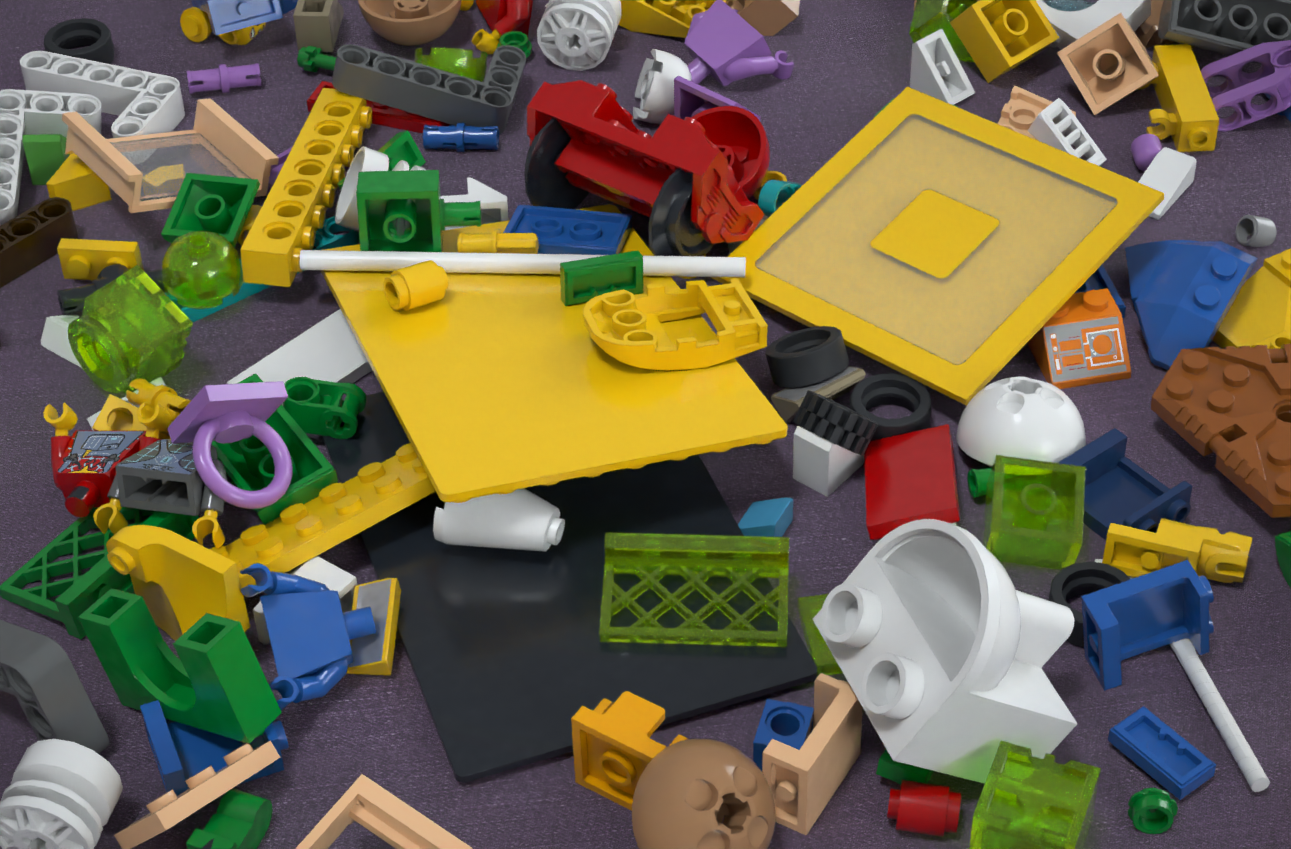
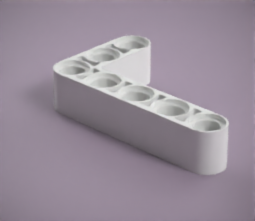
(140, 98)
(33, 114)

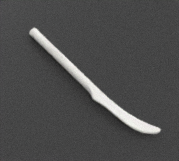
(1219, 713)

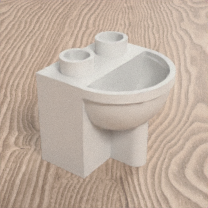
(947, 651)

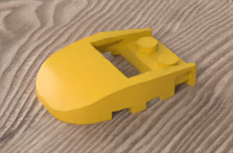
(631, 328)

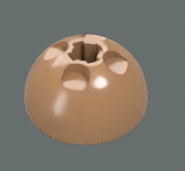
(410, 20)
(692, 790)

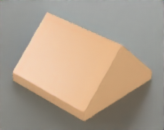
(1108, 63)

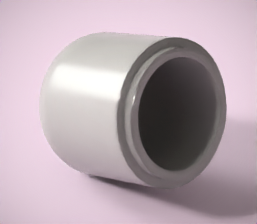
(1262, 228)

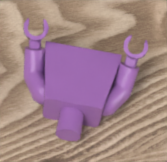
(730, 48)

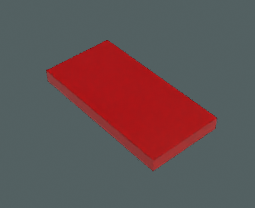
(910, 480)

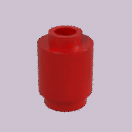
(924, 808)

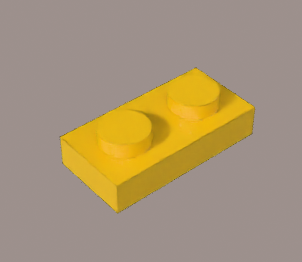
(87, 258)

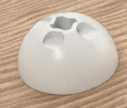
(1020, 421)

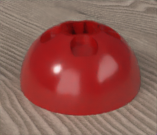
(741, 141)

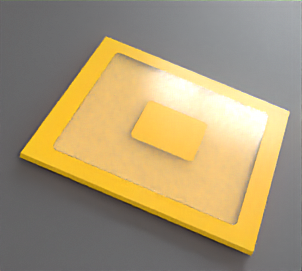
(940, 241)

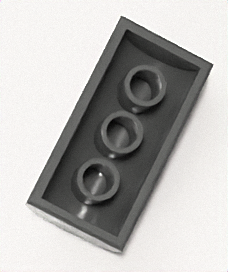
(1225, 24)

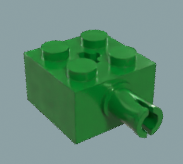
(406, 211)

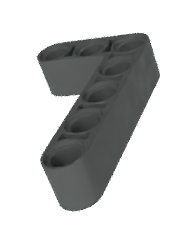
(432, 90)
(48, 688)

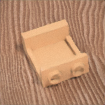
(809, 777)

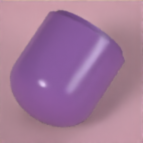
(1145, 149)

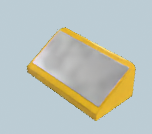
(375, 652)

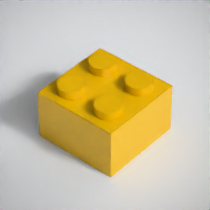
(1003, 34)

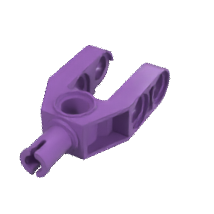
(1241, 87)

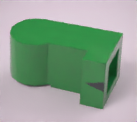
(238, 823)

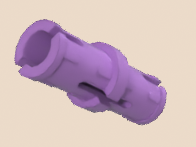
(224, 78)

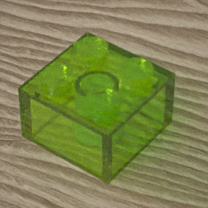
(1034, 512)

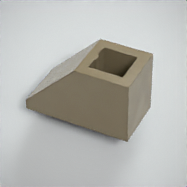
(317, 23)

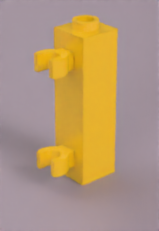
(1184, 100)

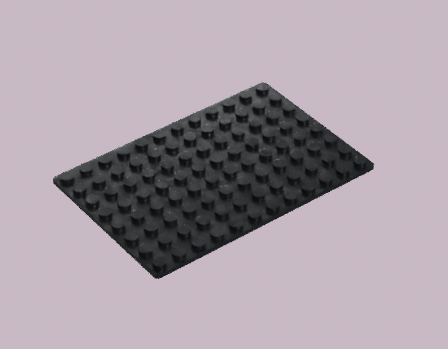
(513, 634)

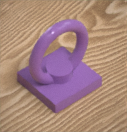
(229, 415)

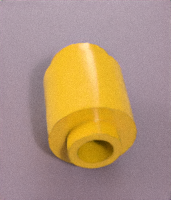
(415, 285)

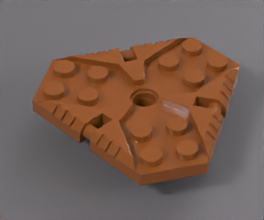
(1239, 410)

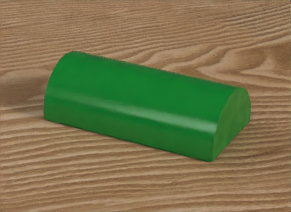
(252, 466)

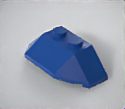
(1189, 296)

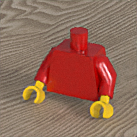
(502, 17)

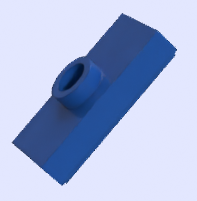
(1161, 752)

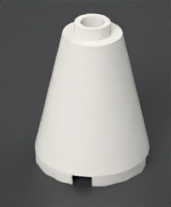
(500, 521)

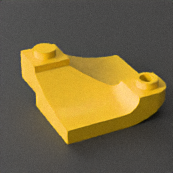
(1261, 308)
(177, 577)

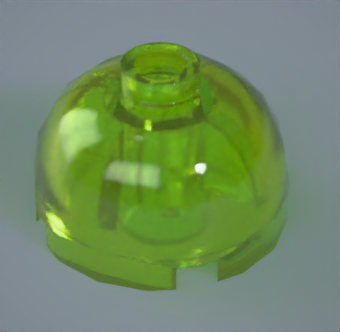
(455, 61)
(201, 269)

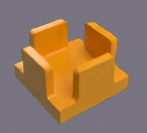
(615, 745)

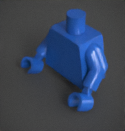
(306, 632)

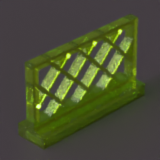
(696, 560)

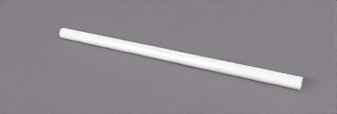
(510, 262)

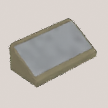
(789, 399)

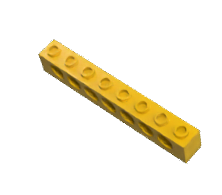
(304, 189)

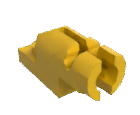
(1209, 552)

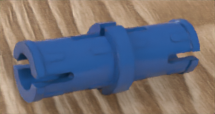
(461, 137)

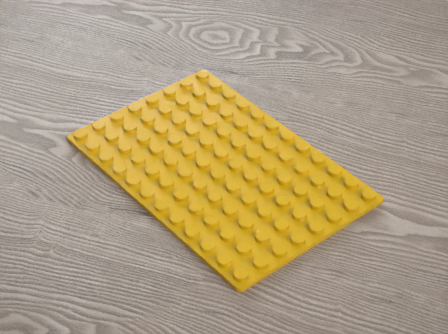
(518, 395)

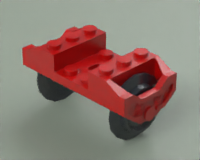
(675, 177)

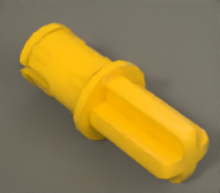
(498, 242)

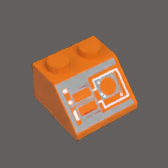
(1083, 342)

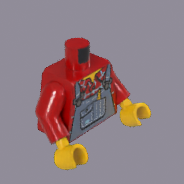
(87, 460)

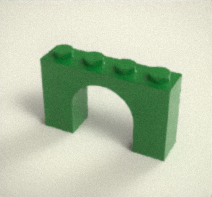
(210, 687)

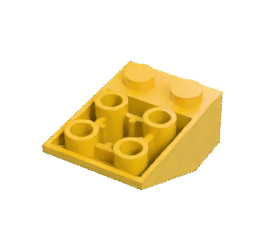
(661, 16)

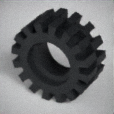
(835, 422)

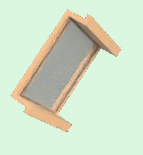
(152, 166)

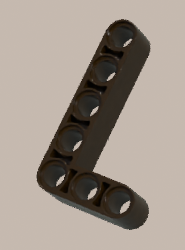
(34, 237)

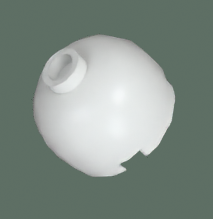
(656, 86)

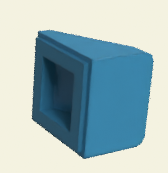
(767, 518)

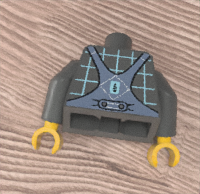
(165, 481)

